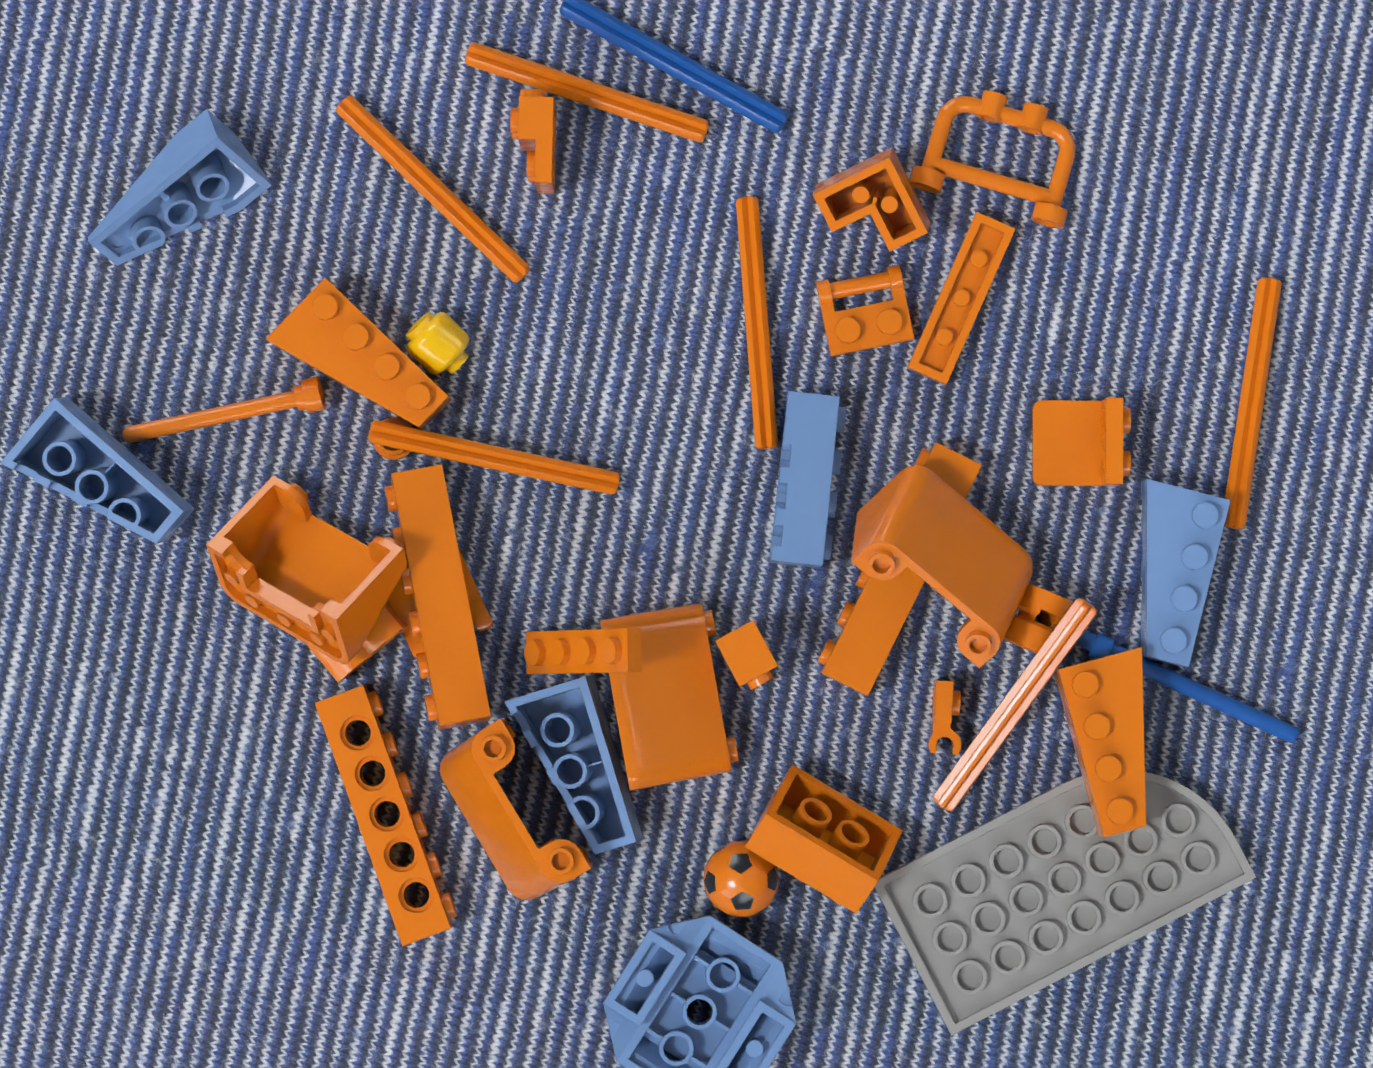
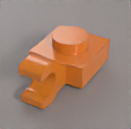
(944, 706)

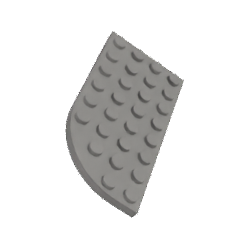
(1049, 895)

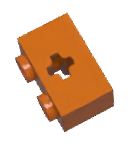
(747, 655)

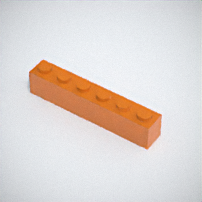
(439, 598)
(883, 606)

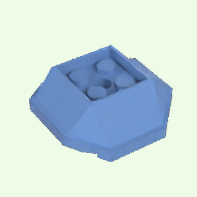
(709, 963)

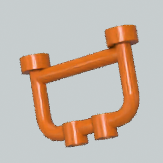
(993, 109)

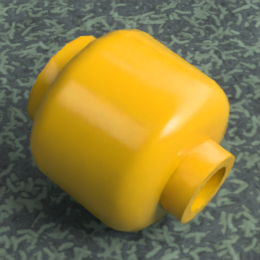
(437, 343)

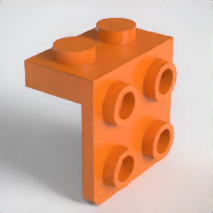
(1080, 442)

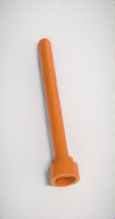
(306, 396)

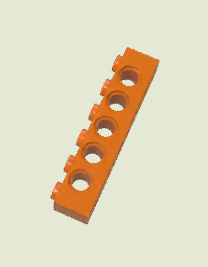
(409, 920)

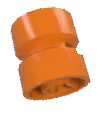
(1030, 633)

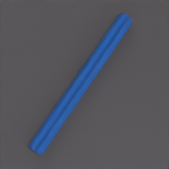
(675, 64)

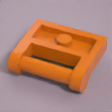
(866, 325)

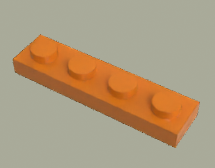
(961, 298)
(583, 651)

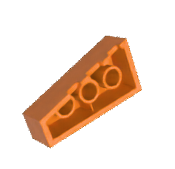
(1107, 732)

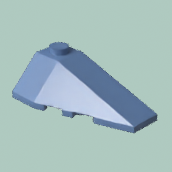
(188, 182)

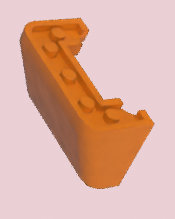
(950, 546)
(305, 571)
(672, 708)
(522, 865)

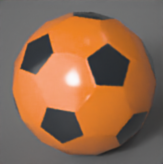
(740, 880)

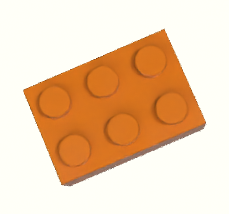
(824, 839)

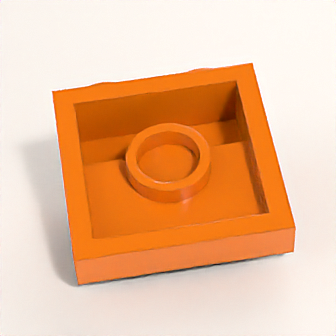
(535, 130)

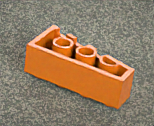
(349, 348)

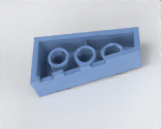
(95, 470)
(805, 480)
(580, 758)

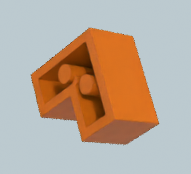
(876, 189)

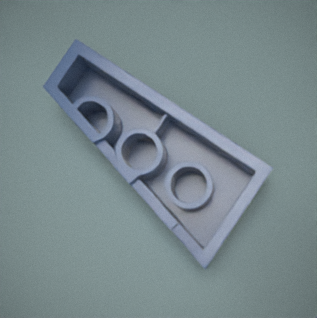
(1178, 557)

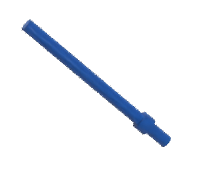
(1102, 646)

